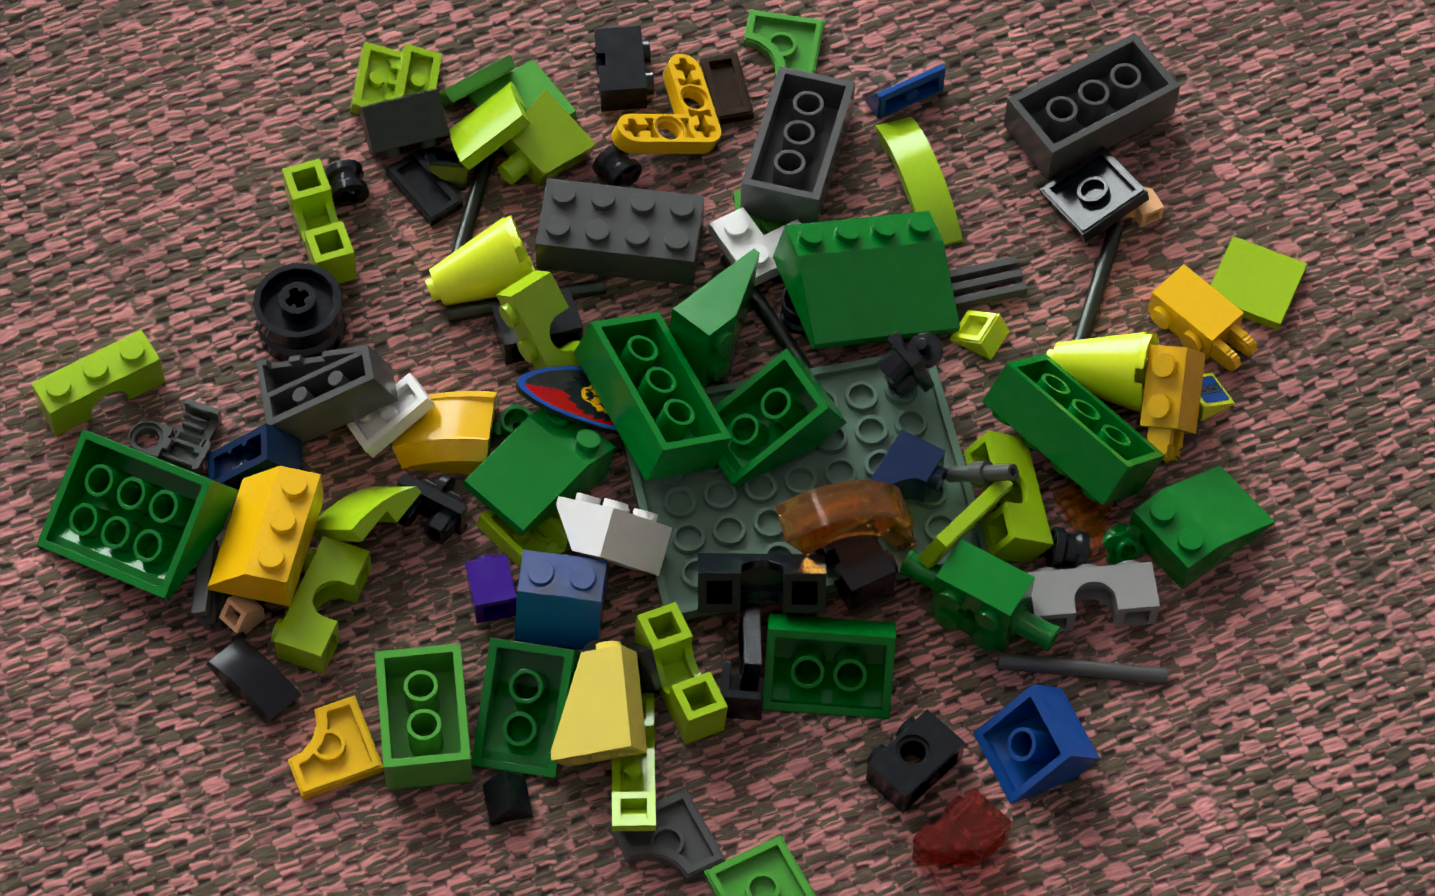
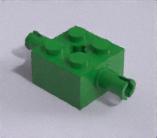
(982, 597)

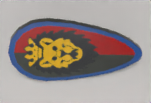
(566, 394)

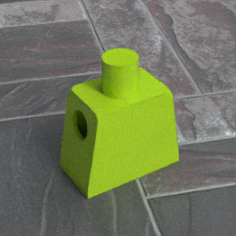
(547, 145)

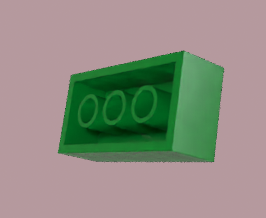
(652, 395)
(1072, 429)

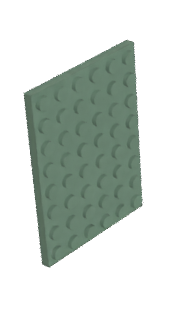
(721, 518)

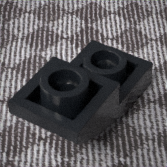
(255, 678)

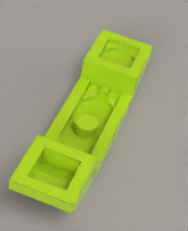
(920, 175)
(635, 781)

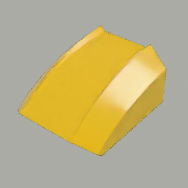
(450, 435)

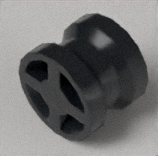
(617, 167)
(347, 183)
(1068, 548)

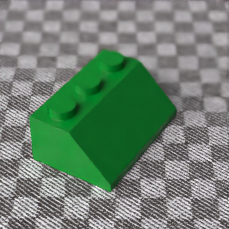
(829, 666)

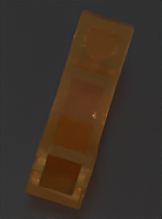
(846, 511)

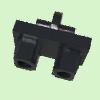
(908, 366)
(439, 505)

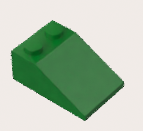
(713, 319)
(775, 418)
(537, 465)
(1198, 524)
(522, 706)

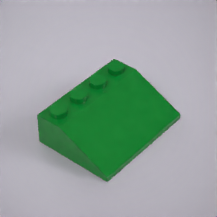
(868, 278)
(134, 515)

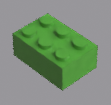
(423, 716)

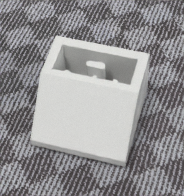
(614, 533)

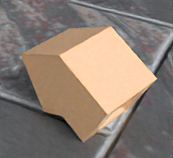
(1149, 211)
(251, 614)

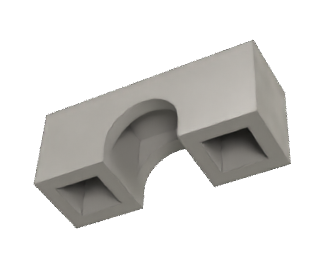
(1124, 588)

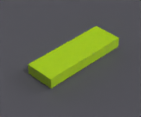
(964, 523)

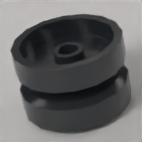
(299, 311)

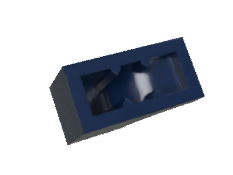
(254, 453)
(912, 467)

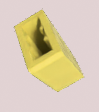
(602, 709)

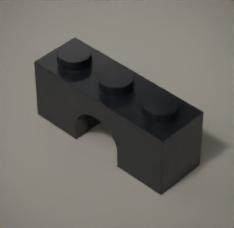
(734, 578)

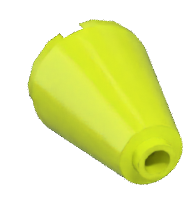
(481, 266)
(1109, 365)

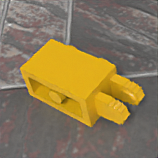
(1201, 318)
(1171, 396)

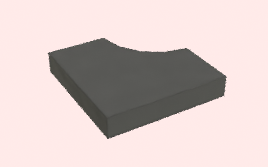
(679, 839)

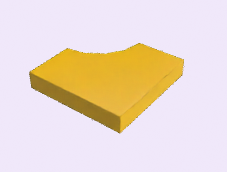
(338, 751)

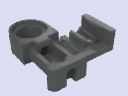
(188, 441)

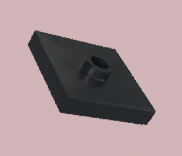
(1094, 194)

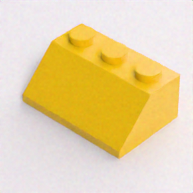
(268, 535)

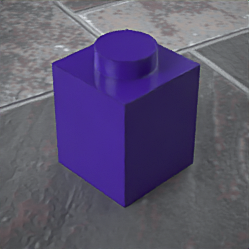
(491, 588)

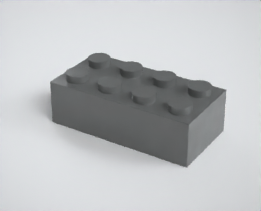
(1091, 105)
(797, 146)
(619, 231)

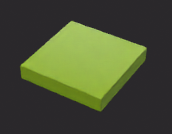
(1258, 281)

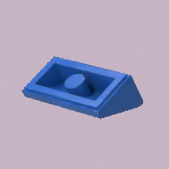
(907, 92)

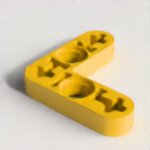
(681, 123)

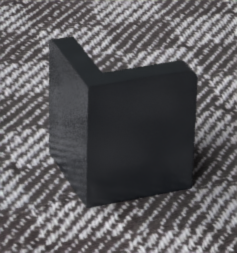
(740, 703)

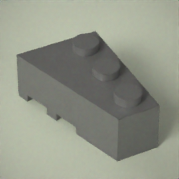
(324, 391)

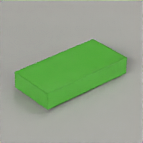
(477, 80)

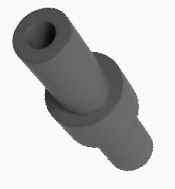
(982, 473)

